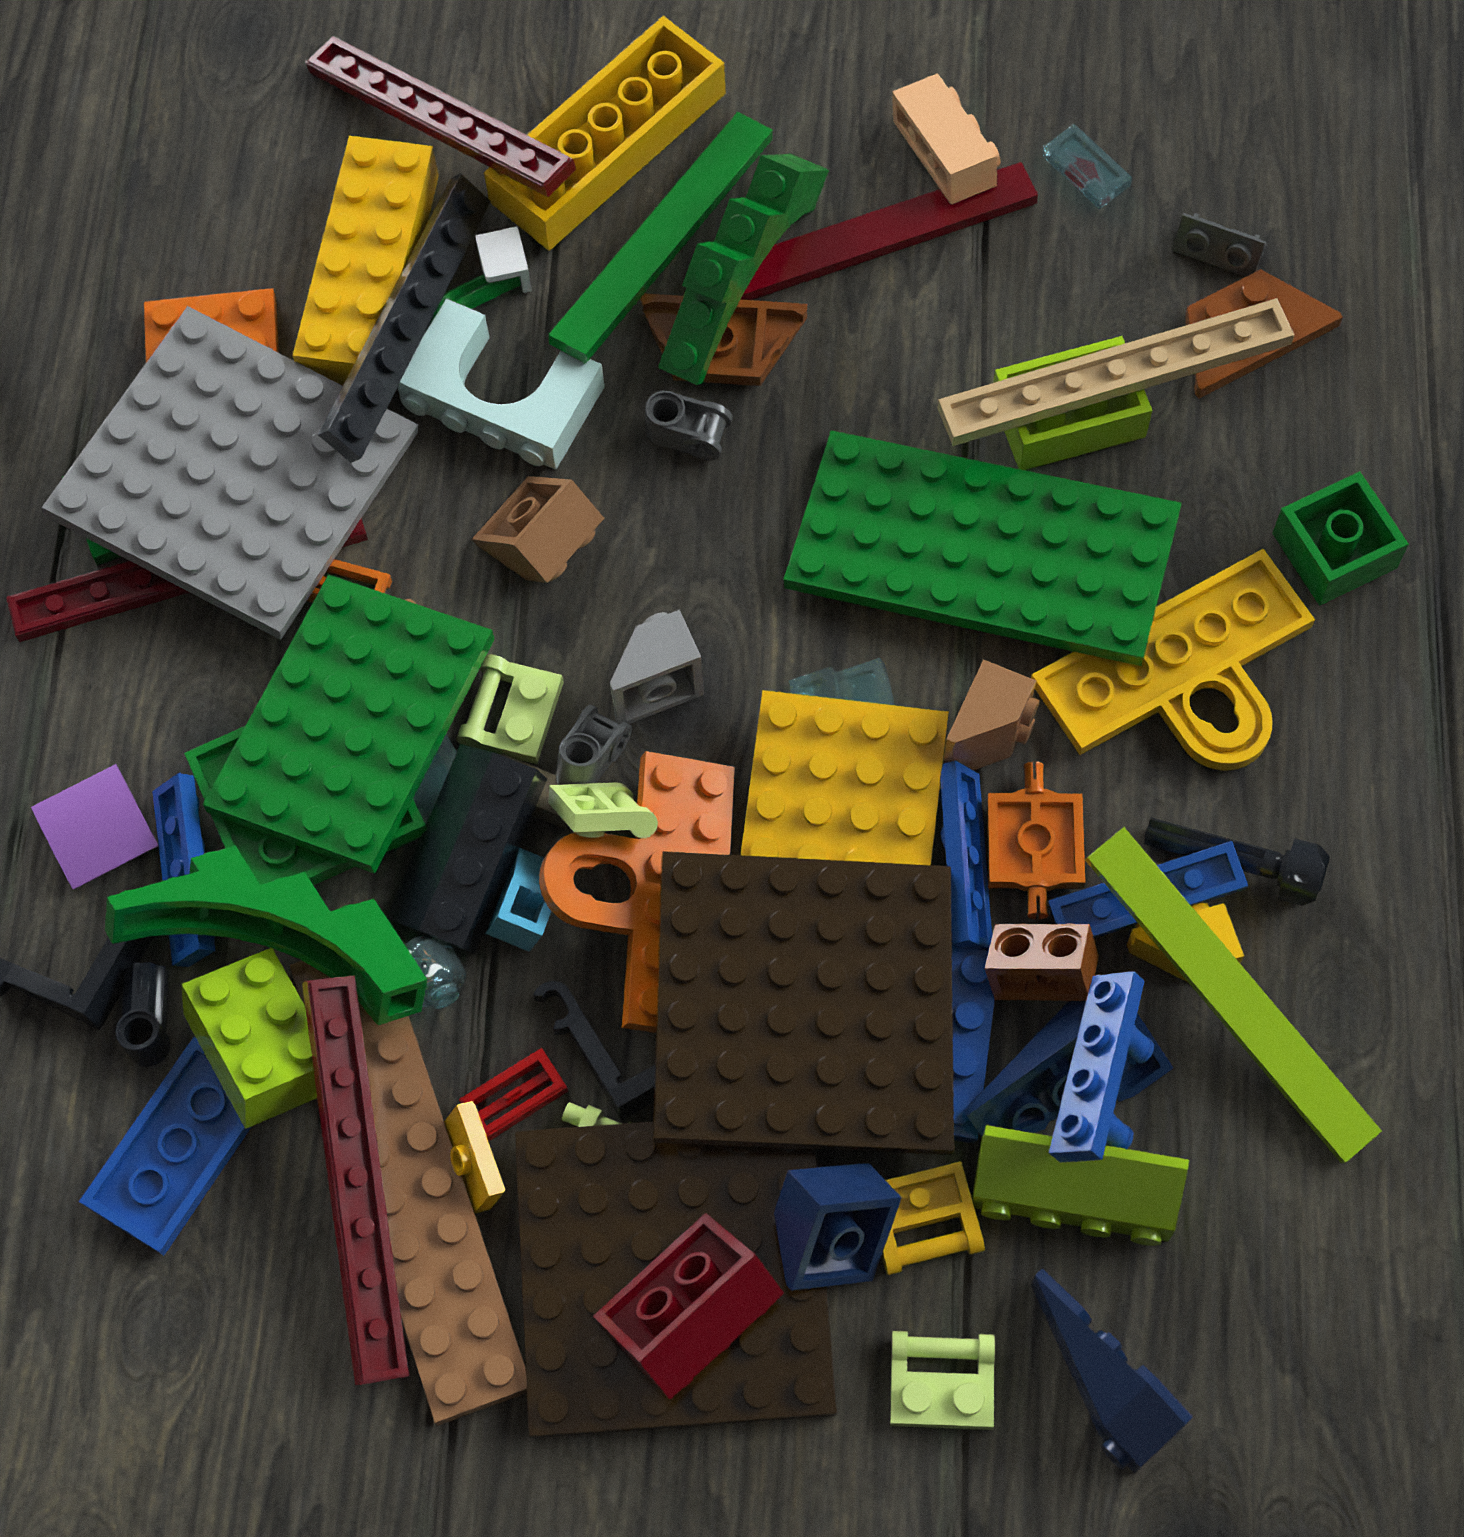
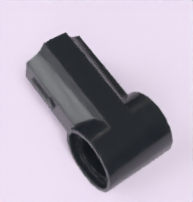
(143, 1011)

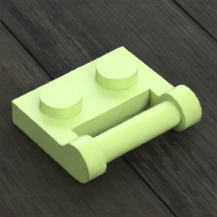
(525, 713)
(600, 808)
(942, 1398)

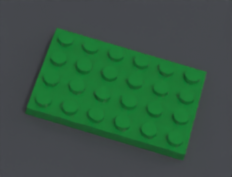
(350, 723)

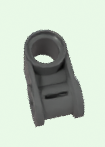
(690, 424)
(590, 747)

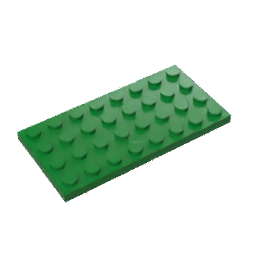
(984, 547)

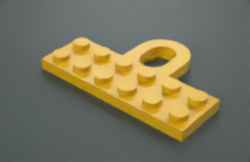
(1192, 645)

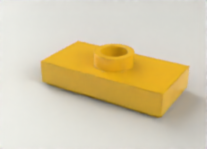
(473, 1157)

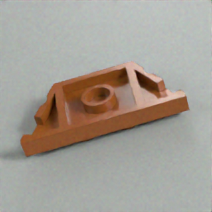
(1304, 313)
(749, 344)

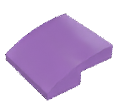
(94, 826)

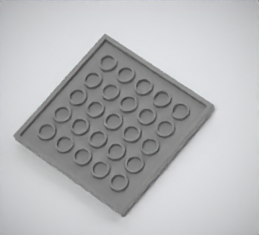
(222, 474)

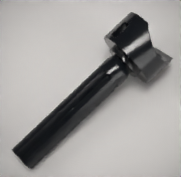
(1298, 872)

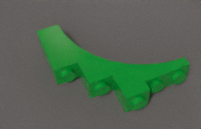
(722, 269)
(284, 914)

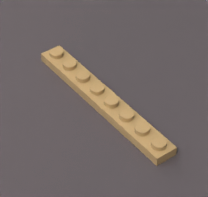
(1115, 372)

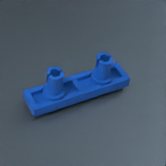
(1092, 1086)

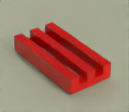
(528, 1107)

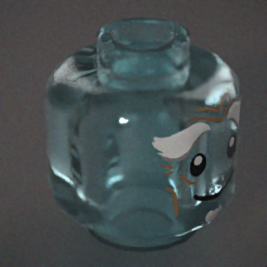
(442, 969)

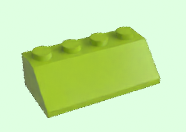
(1119, 1194)

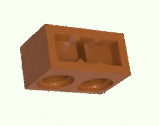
(1041, 961)

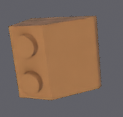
(540, 528)
(992, 717)

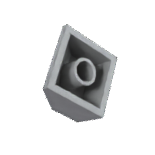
(656, 669)

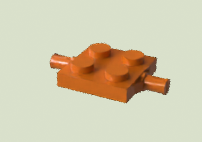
(1035, 840)

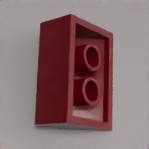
(689, 1305)

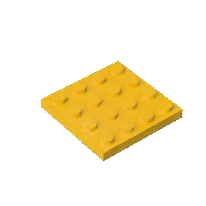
(844, 780)

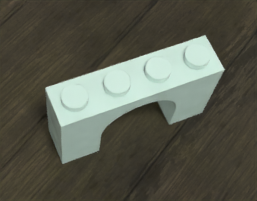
(534, 427)

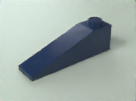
(1033, 1083)
(1125, 1404)

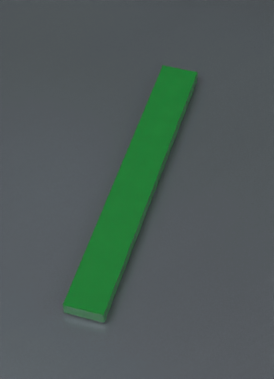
(660, 238)

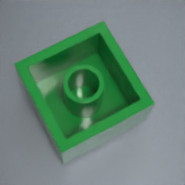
(1339, 538)

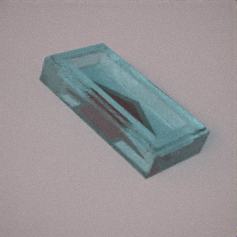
(1086, 166)

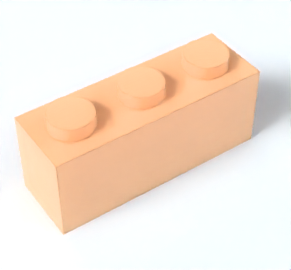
(945, 138)

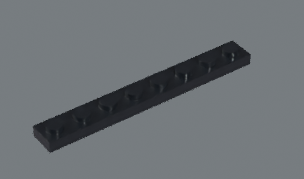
(404, 319)

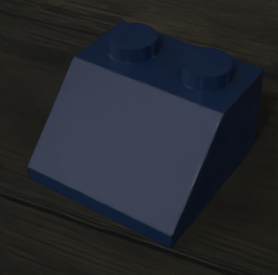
(833, 1224)

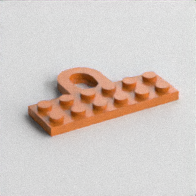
(693, 816)

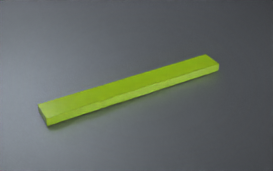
(1233, 996)

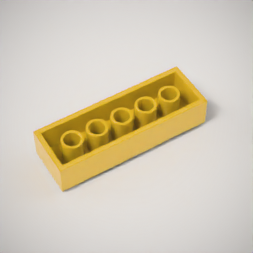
(614, 128)
(367, 240)

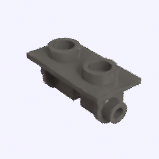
(1218, 245)

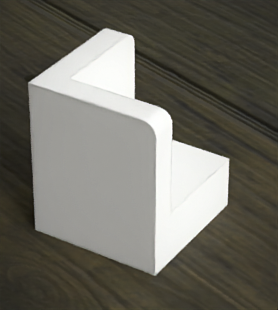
(503, 256)

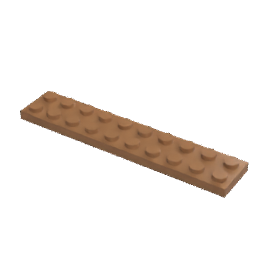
(438, 1251)

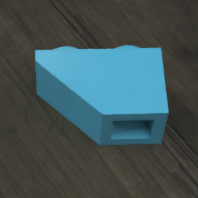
(521, 910)

